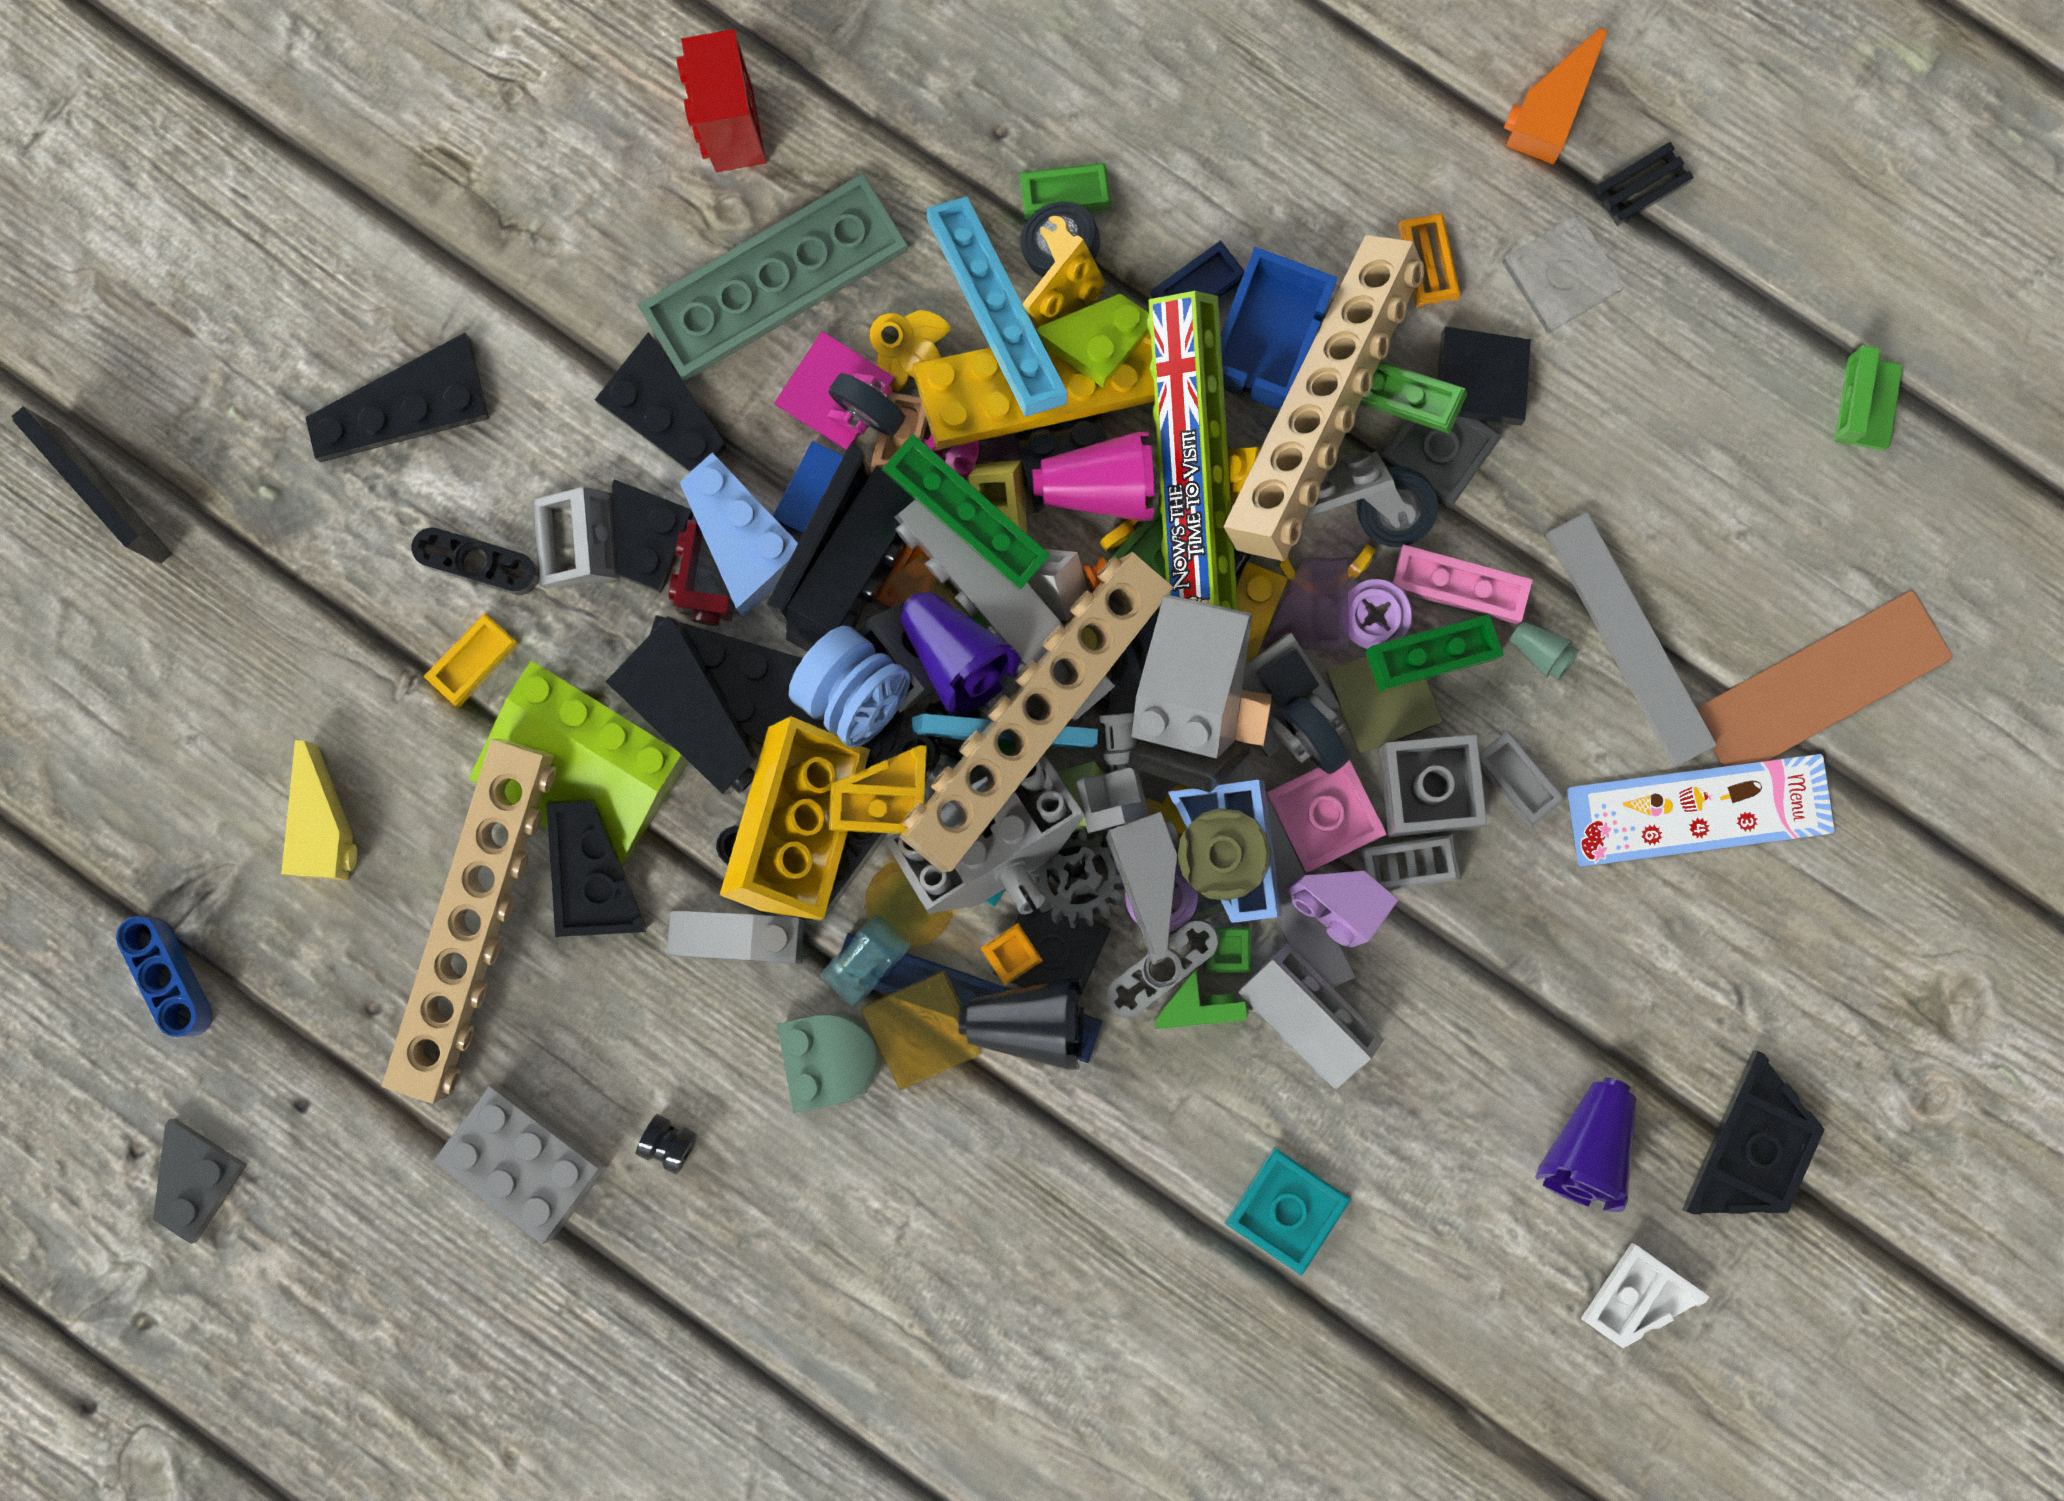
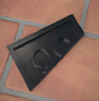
(659, 407)
(586, 874)

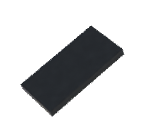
(91, 485)
(832, 508)

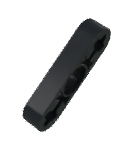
(449, 540)

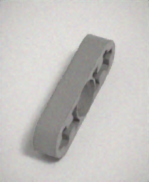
(1143, 998)

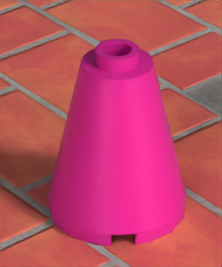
(1100, 478)

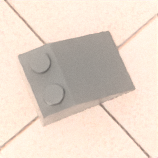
(1193, 677)

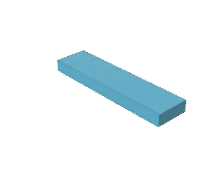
(963, 727)

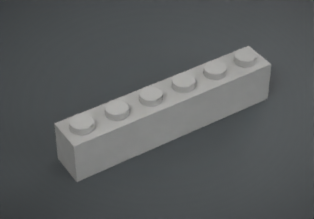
(1009, 613)

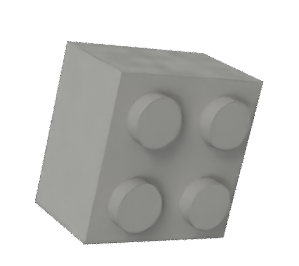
(1432, 785)

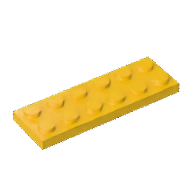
(972, 401)

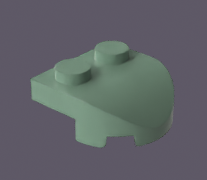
(828, 1060)

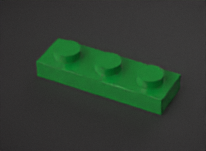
(1434, 653)

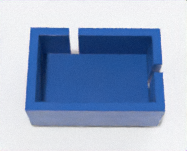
(1272, 326)

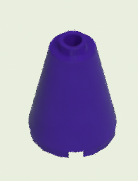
(957, 652)
(1594, 1148)

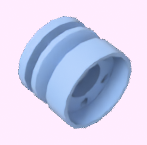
(849, 686)

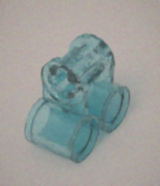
(865, 960)

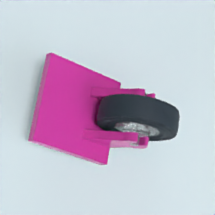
(840, 394)

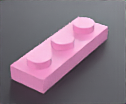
(1462, 584)

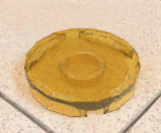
(899, 905)

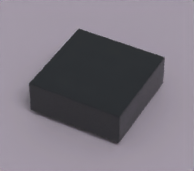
(1287, 678)

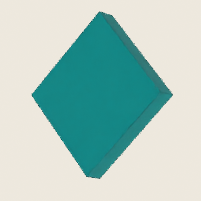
(1287, 1211)

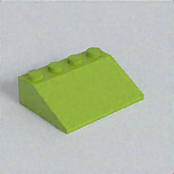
(593, 752)

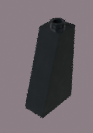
(683, 703)

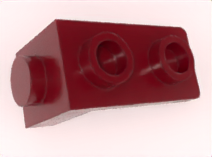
(705, 607)

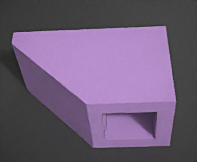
(1344, 902)

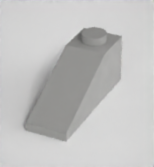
(1147, 868)
(736, 936)

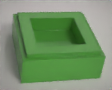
(1232, 952)

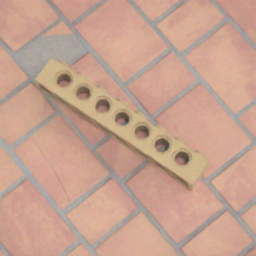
(1324, 398)
(1141, 594)
(409, 1067)

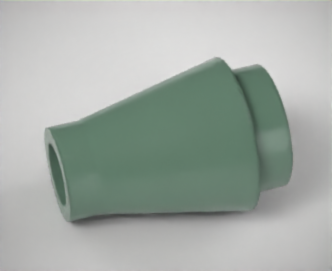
(1546, 650)

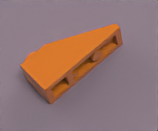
(1550, 106)

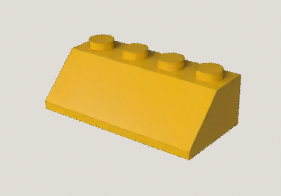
(784, 844)

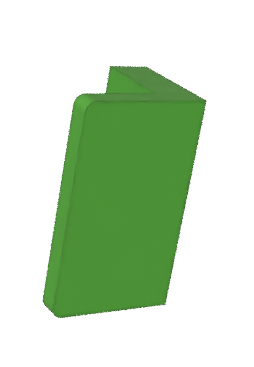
(1868, 400)

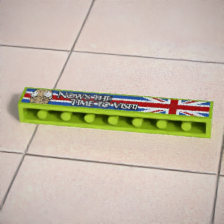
(1192, 447)

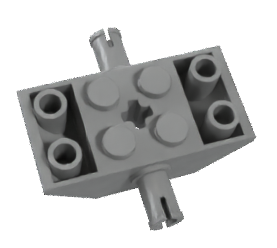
(1021, 839)

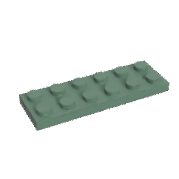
(773, 277)

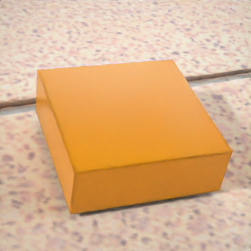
(1011, 954)

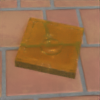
(920, 1030)

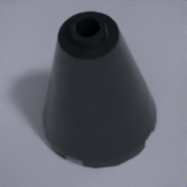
(1029, 1022)

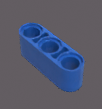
(145, 968)

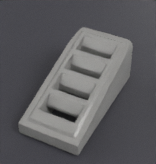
(1450, 858)

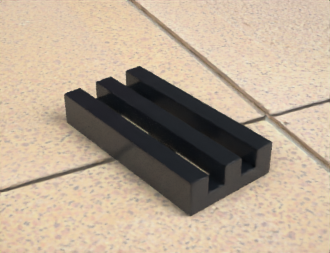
(1673, 165)

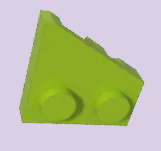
(1097, 336)

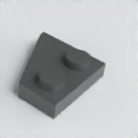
(192, 1181)

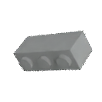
(1311, 1016)

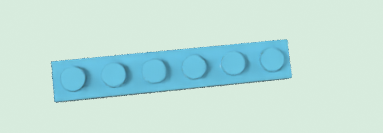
(997, 307)

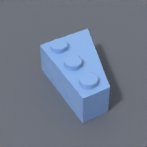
(739, 531)
(1250, 799)

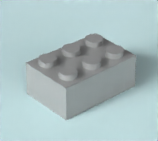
(520, 1163)

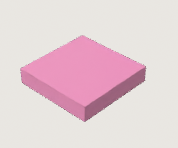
(1325, 815)

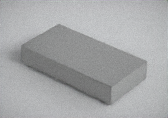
(1519, 779)

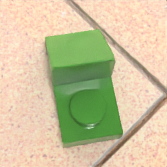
(1185, 1008)

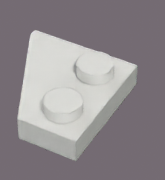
(1639, 1298)

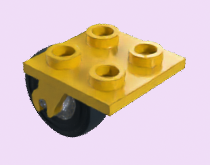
(1061, 248)

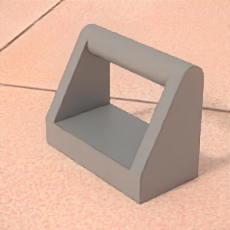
(591, 533)

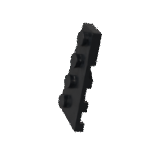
(412, 401)

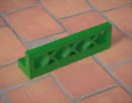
(965, 512)

